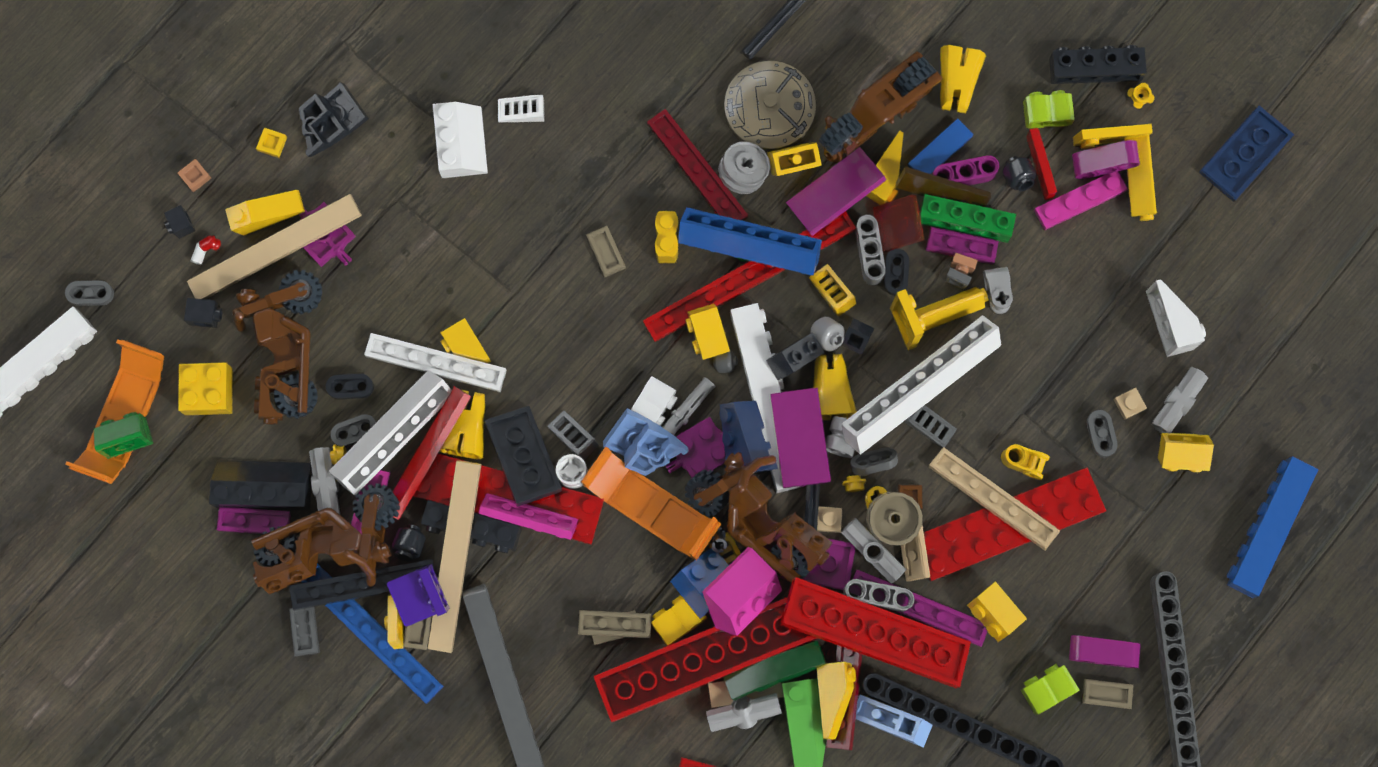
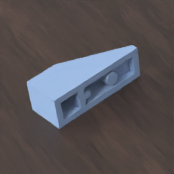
(893, 720)

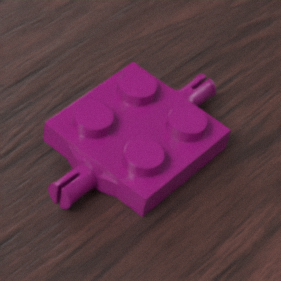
(329, 245)
(704, 449)

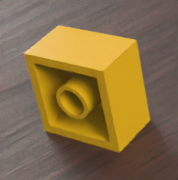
(205, 389)

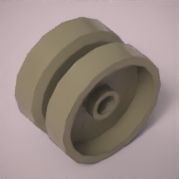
(879, 518)

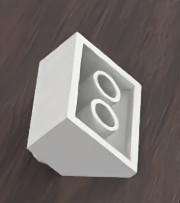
(459, 139)

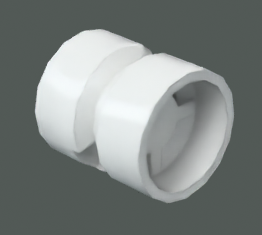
(571, 471)

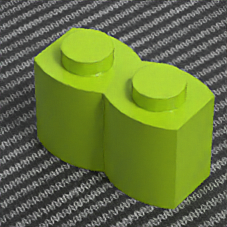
(1048, 110)
(1050, 689)

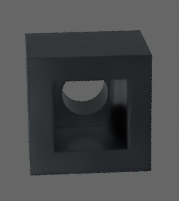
(179, 222)
(857, 336)

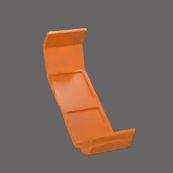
(131, 392)
(650, 505)

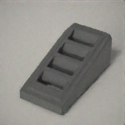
(926, 431)
(583, 446)

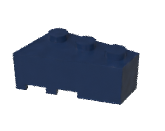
(743, 432)

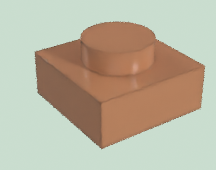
(194, 175)
(963, 264)

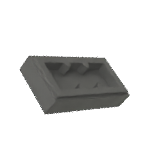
(304, 631)

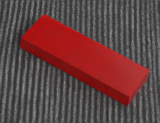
(1041, 163)

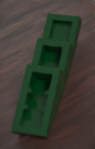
(774, 670)

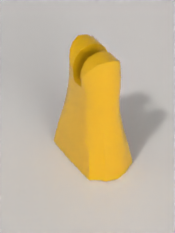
(959, 75)
(833, 388)
(467, 433)

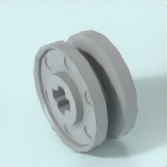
(744, 167)

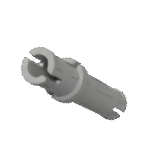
(680, 416)

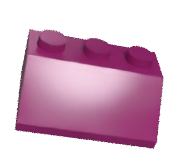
(741, 592)

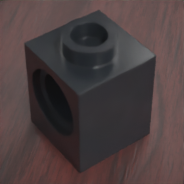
(202, 313)

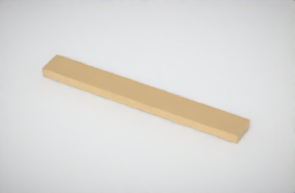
(274, 248)
(455, 553)

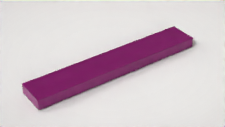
(930, 612)

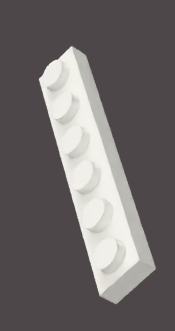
(436, 361)

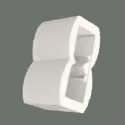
(655, 400)

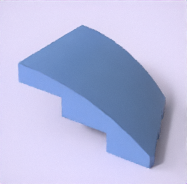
(643, 443)

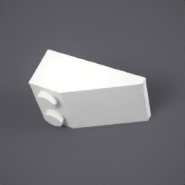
(1175, 321)

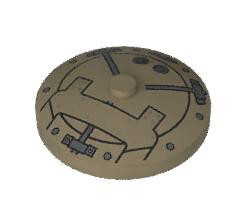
(770, 105)

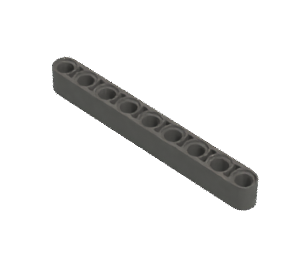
(1169, 667)
(502, 677)

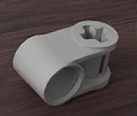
(998, 286)

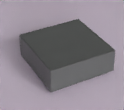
(957, 279)

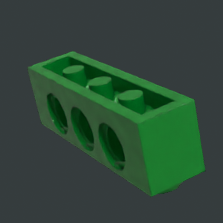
(967, 218)

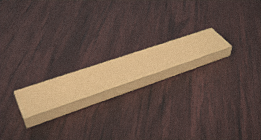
(994, 499)

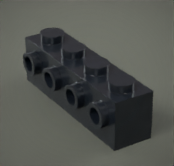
(1097, 65)
(484, 529)

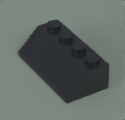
(261, 485)

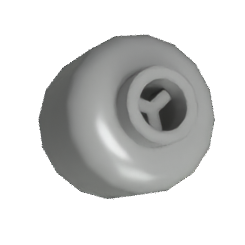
(828, 333)

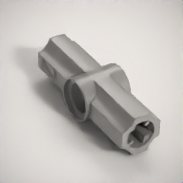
(1179, 400)
(322, 482)
(884, 561)
(744, 712)

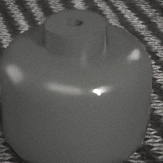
(725, 362)

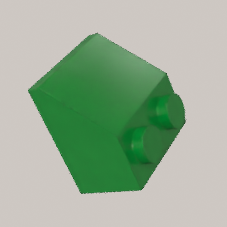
(122, 436)

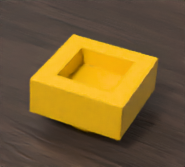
(271, 142)

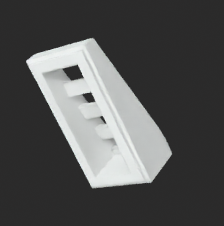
(537, 116)

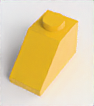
(463, 342)

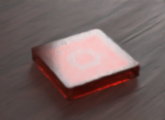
(899, 223)

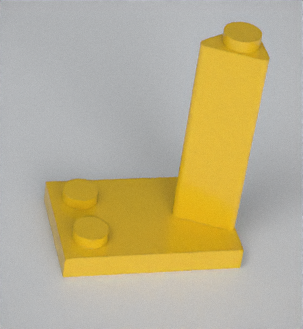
(1140, 177)
(914, 322)

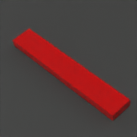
(430, 447)

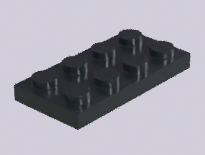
(523, 456)

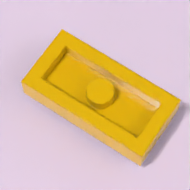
(394, 625)

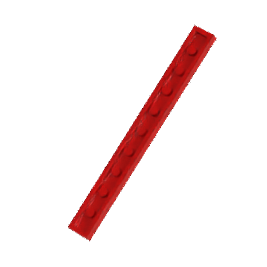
(735, 283)

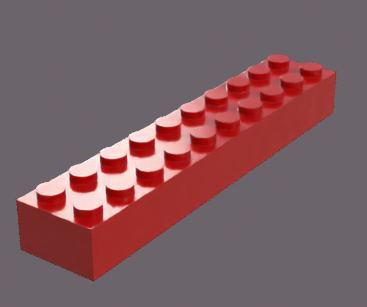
(695, 663)

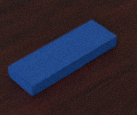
(942, 148)

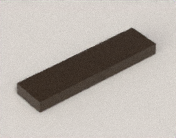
(925, 183)

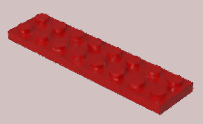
(439, 482)
(986, 535)
(875, 632)

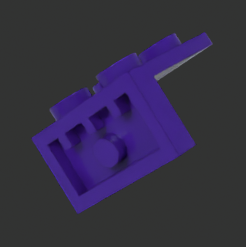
(418, 595)

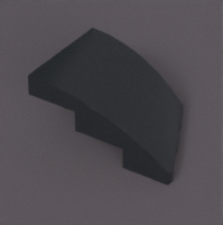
(330, 118)

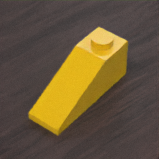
(889, 166)
(264, 211)
(835, 691)

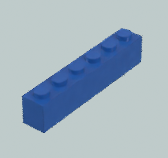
(749, 241)
(1272, 526)

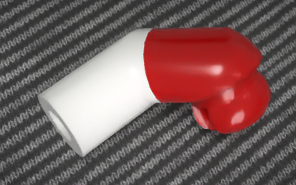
(204, 245)

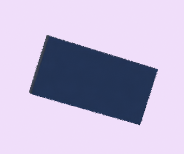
(1246, 153)

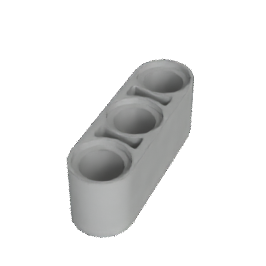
(870, 239)
(890, 594)

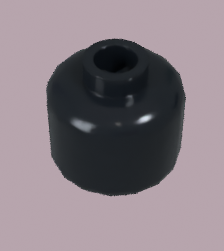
(1019, 173)
(408, 543)

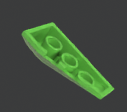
(804, 722)

